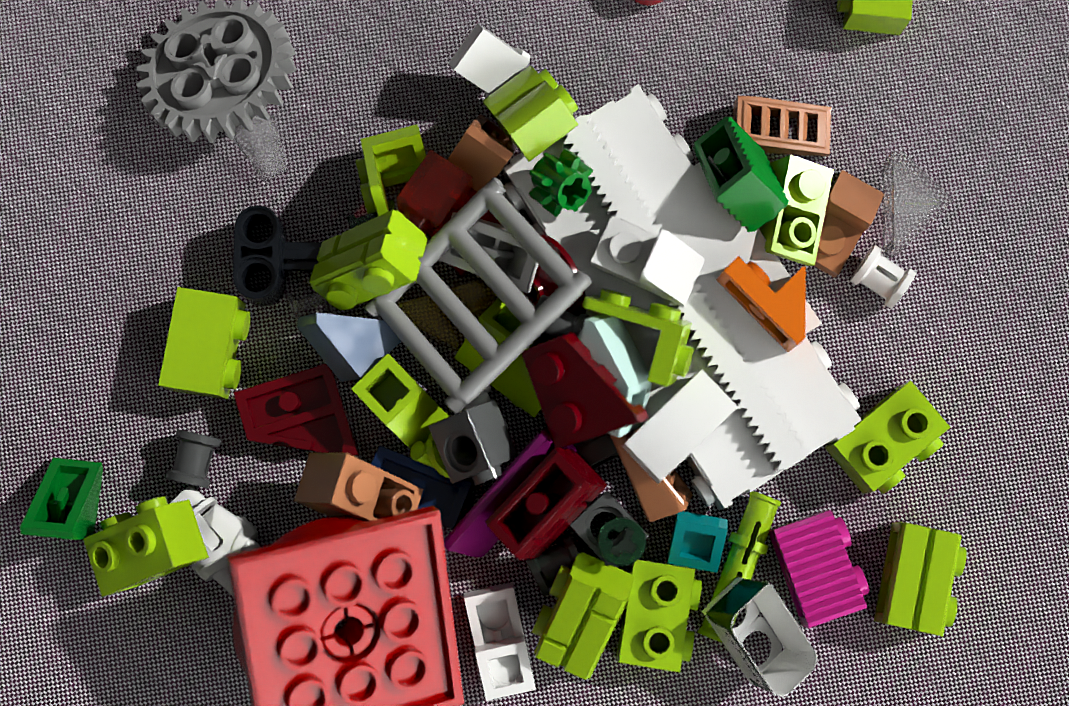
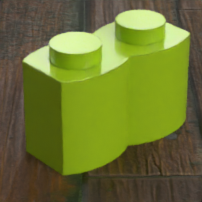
(532, 111)

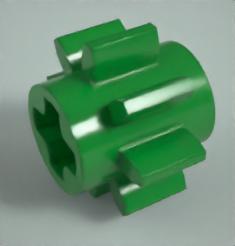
(560, 182)

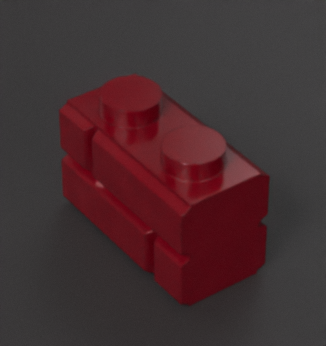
(545, 503)

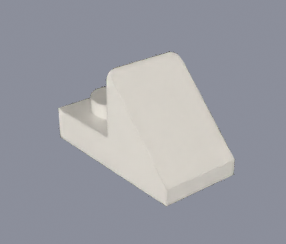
(648, 260)

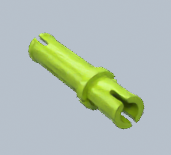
(757, 517)

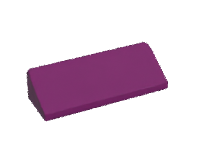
(472, 534)

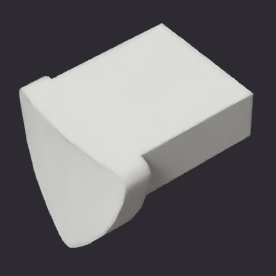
(488, 60)

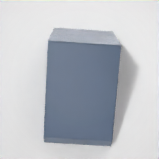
(348, 343)

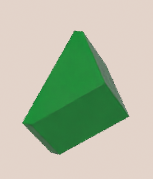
(65, 501)

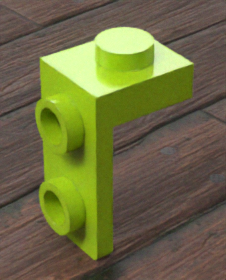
(388, 161)
(671, 354)

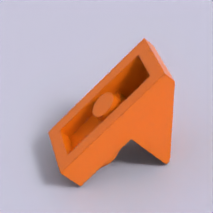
(778, 313)

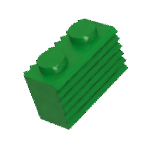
(751, 185)

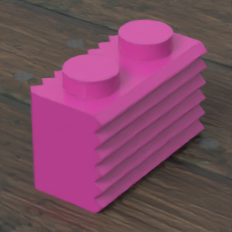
(819, 568)

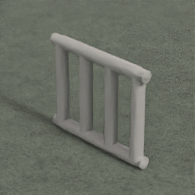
(533, 320)

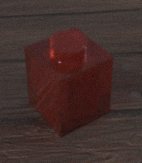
(434, 193)

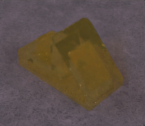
(435, 324)

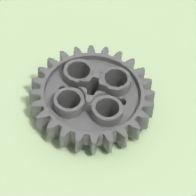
(216, 70)

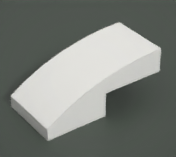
(679, 426)
(499, 641)

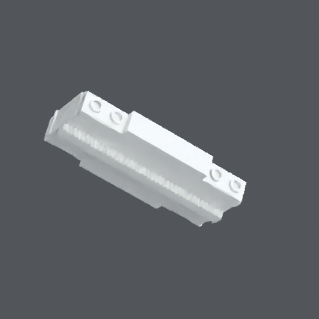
(647, 179)

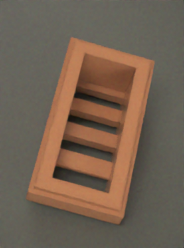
(749, 106)
(656, 500)

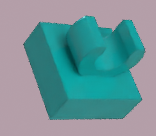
(697, 541)

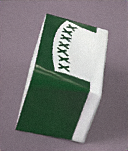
(782, 669)

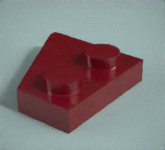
(577, 392)
(298, 413)

